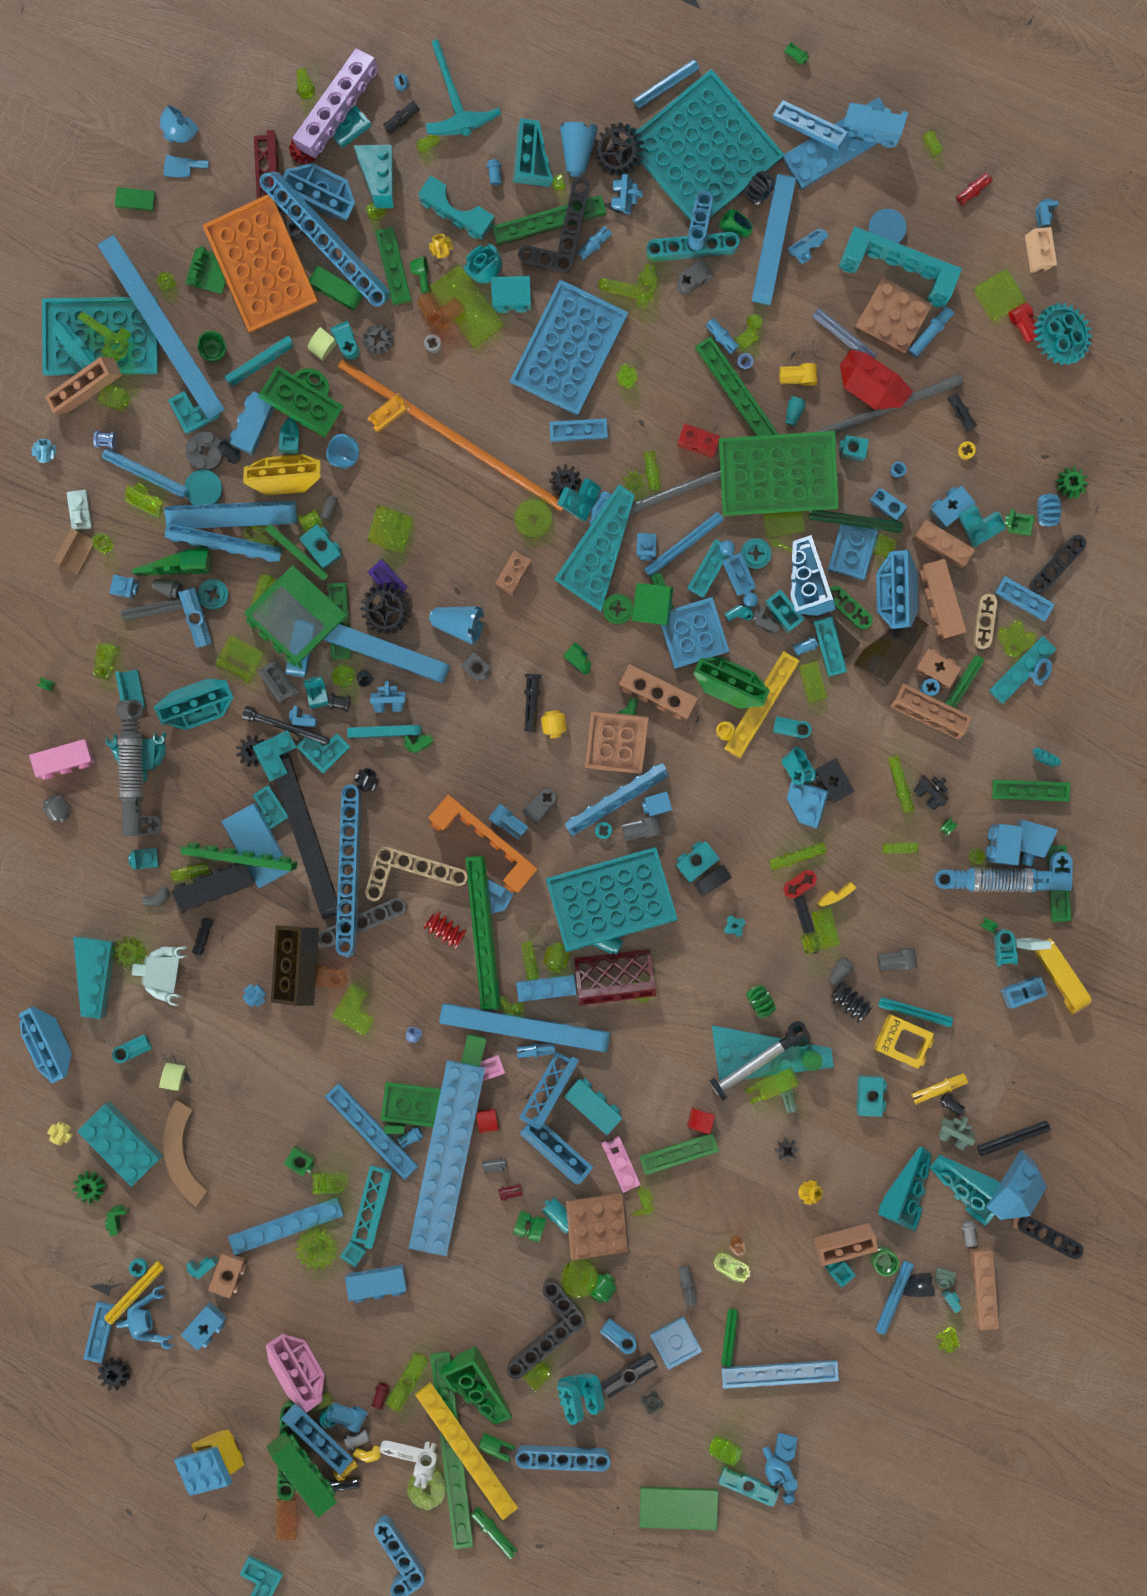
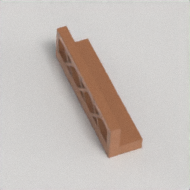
(931, 712)

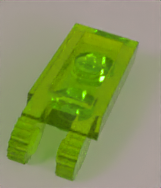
(774, 1085)

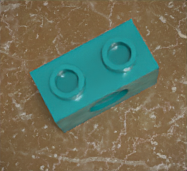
(311, 541)
(783, 611)
(708, 858)
(866, 1084)

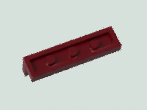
(272, 158)

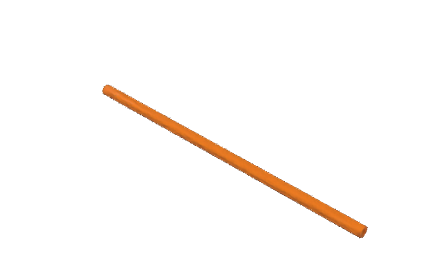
(453, 436)

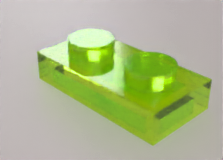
(812, 682)

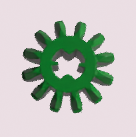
(1078, 484)
(761, 1001)
(95, 1185)

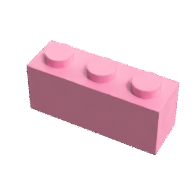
(62, 759)

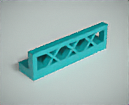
(377, 1210)

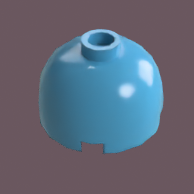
(176, 126)

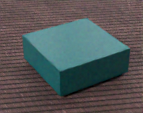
(353, 1253)

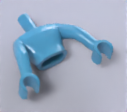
(140, 1320)
(779, 1472)

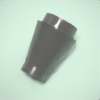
(168, 587)
(841, 970)

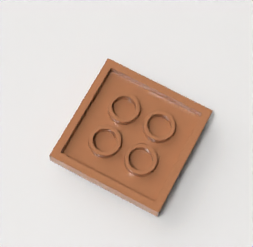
(893, 316)
(616, 742)
(596, 1226)

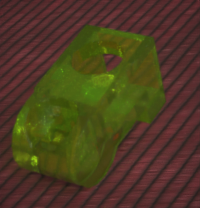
(104, 661)

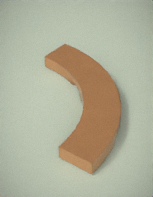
(175, 1155)

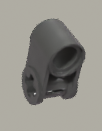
(697, 275)
(537, 807)

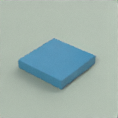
(676, 1342)

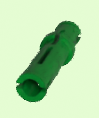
(488, 1526)

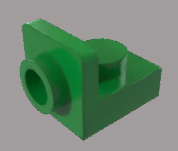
(422, 743)

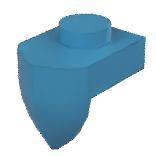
(785, 1447)

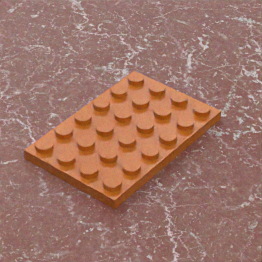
(260, 263)

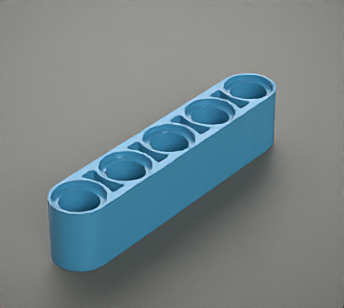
(554, 1452)

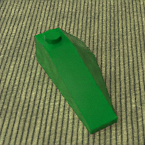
(182, 563)
(473, 1380)

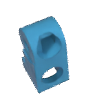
(888, 504)

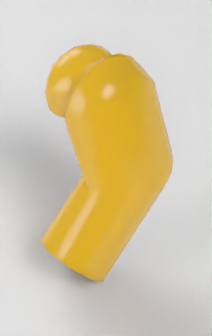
(369, 1456)

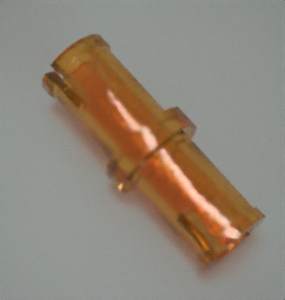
(737, 1246)

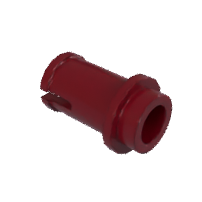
(508, 1192)
(382, 1390)

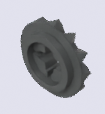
(381, 347)

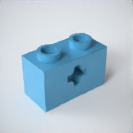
(961, 502)
(196, 1335)

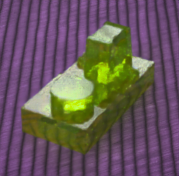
(138, 497)

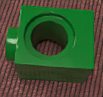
(292, 1164)

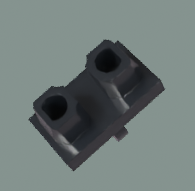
(938, 797)

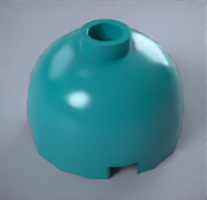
(483, 264)

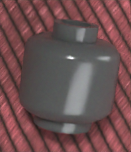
(56, 808)

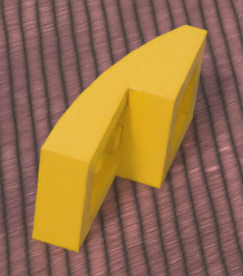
(830, 897)

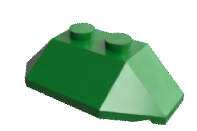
(731, 682)

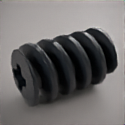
(851, 1001)

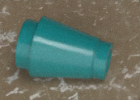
(794, 410)

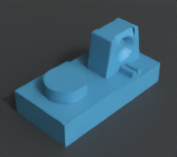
(801, 248)

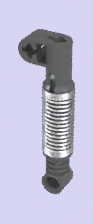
(131, 791)

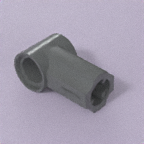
(645, 828)
(902, 959)

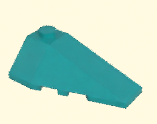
(968, 1185)

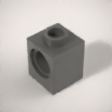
(470, 662)

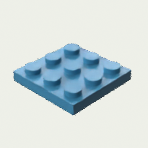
(694, 633)

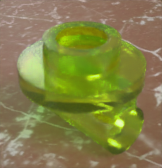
(375, 213)

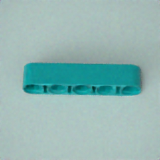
(685, 253)

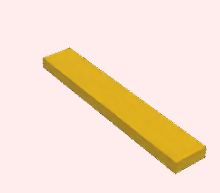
(754, 716)

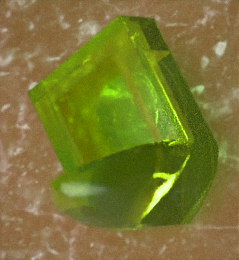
(646, 1197)
(538, 1375)

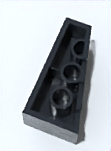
(211, 887)

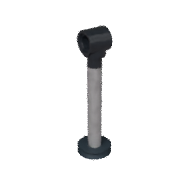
(764, 1057)

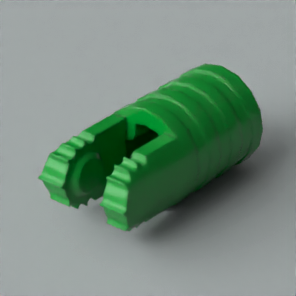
(491, 1445)

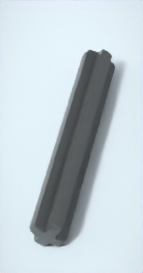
(151, 609)

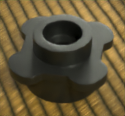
(651, 1408)

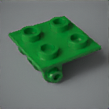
(205, 271)

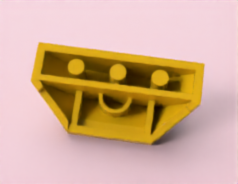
(282, 474)

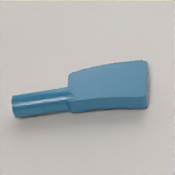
(181, 167)

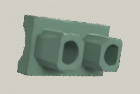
(958, 1129)

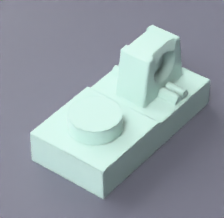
(79, 509)

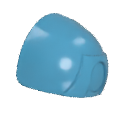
(342, 451)

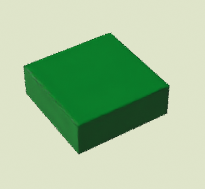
(391, 1128)

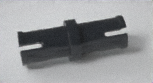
(411, 108)
(962, 412)

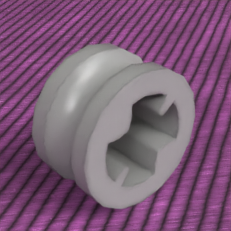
(429, 338)

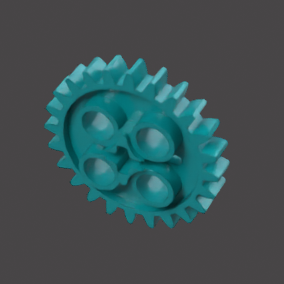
(1070, 336)

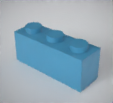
(251, 424)
(546, 988)
(376, 1283)

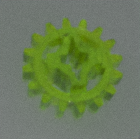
(309, 1247)

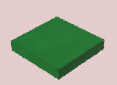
(652, 603)

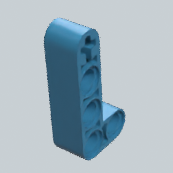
(396, 1554)

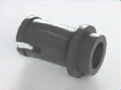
(329, 507)
(494, 1165)

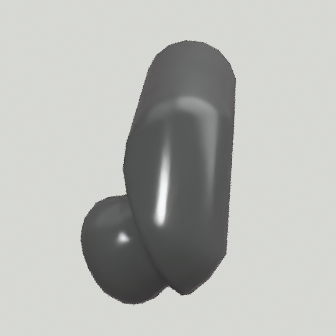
(159, 899)

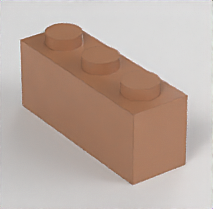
(943, 544)
(845, 1244)

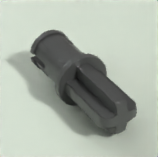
(687, 1285)

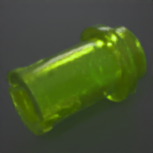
(427, 142)
(932, 142)

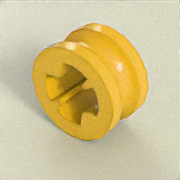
(969, 455)

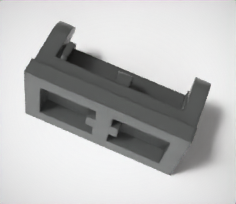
(278, 681)

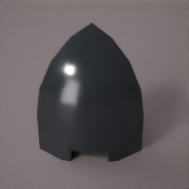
(919, 1286)

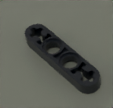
(1057, 564)
(1050, 1237)

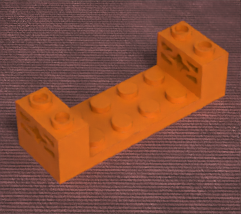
(450, 809)

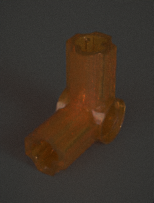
(447, 312)

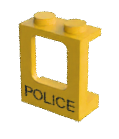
(889, 1035)

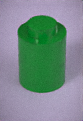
(811, 1060)

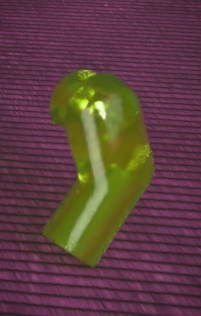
(509, 1008)

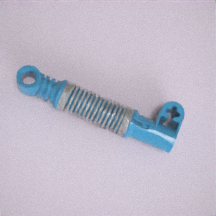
(1011, 880)

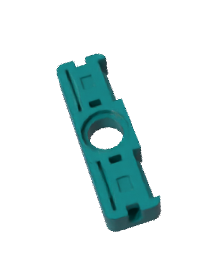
(760, 1491)

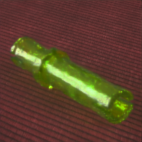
(901, 784)
(791, 858)

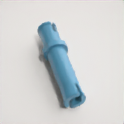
(937, 324)

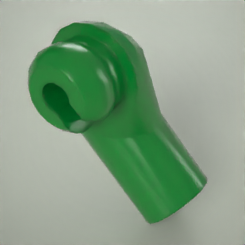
(631, 708)

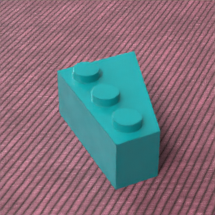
(530, 158)

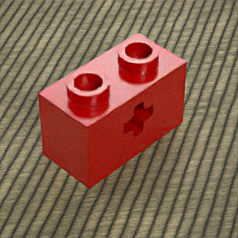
(698, 440)

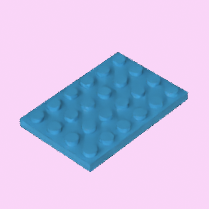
(568, 347)

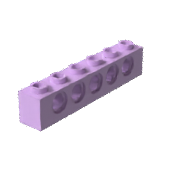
(344, 92)

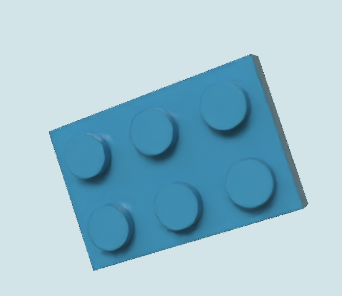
(203, 1471)

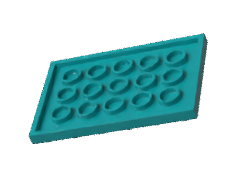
(110, 312)
(611, 899)

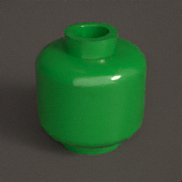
(604, 1288)

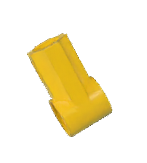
(804, 374)

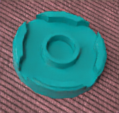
(203, 487)

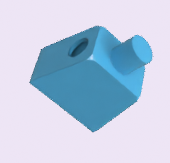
(1035, 841)

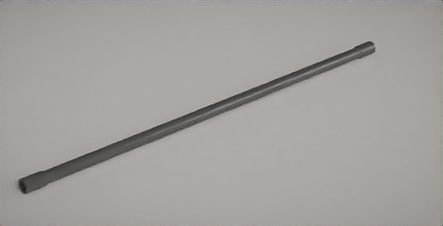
(945, 385)

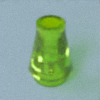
(305, 87)

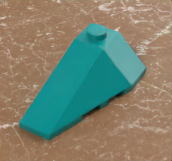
(903, 1198)

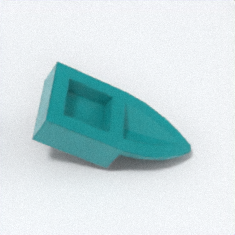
(289, 437)

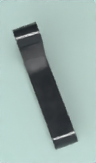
(572, 235)
(550, 1333)

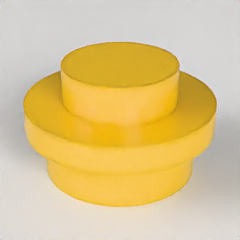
(725, 730)

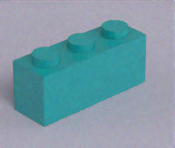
(593, 1105)

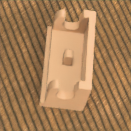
(1040, 249)

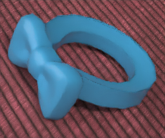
(1034, 675)

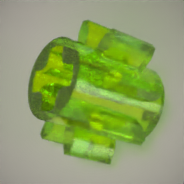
(626, 376)
(635, 476)
(343, 675)

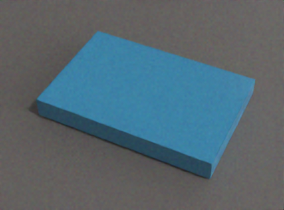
(852, 551)

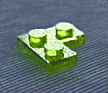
(825, 933)
(349, 1012)

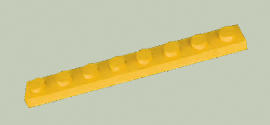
(466, 1451)

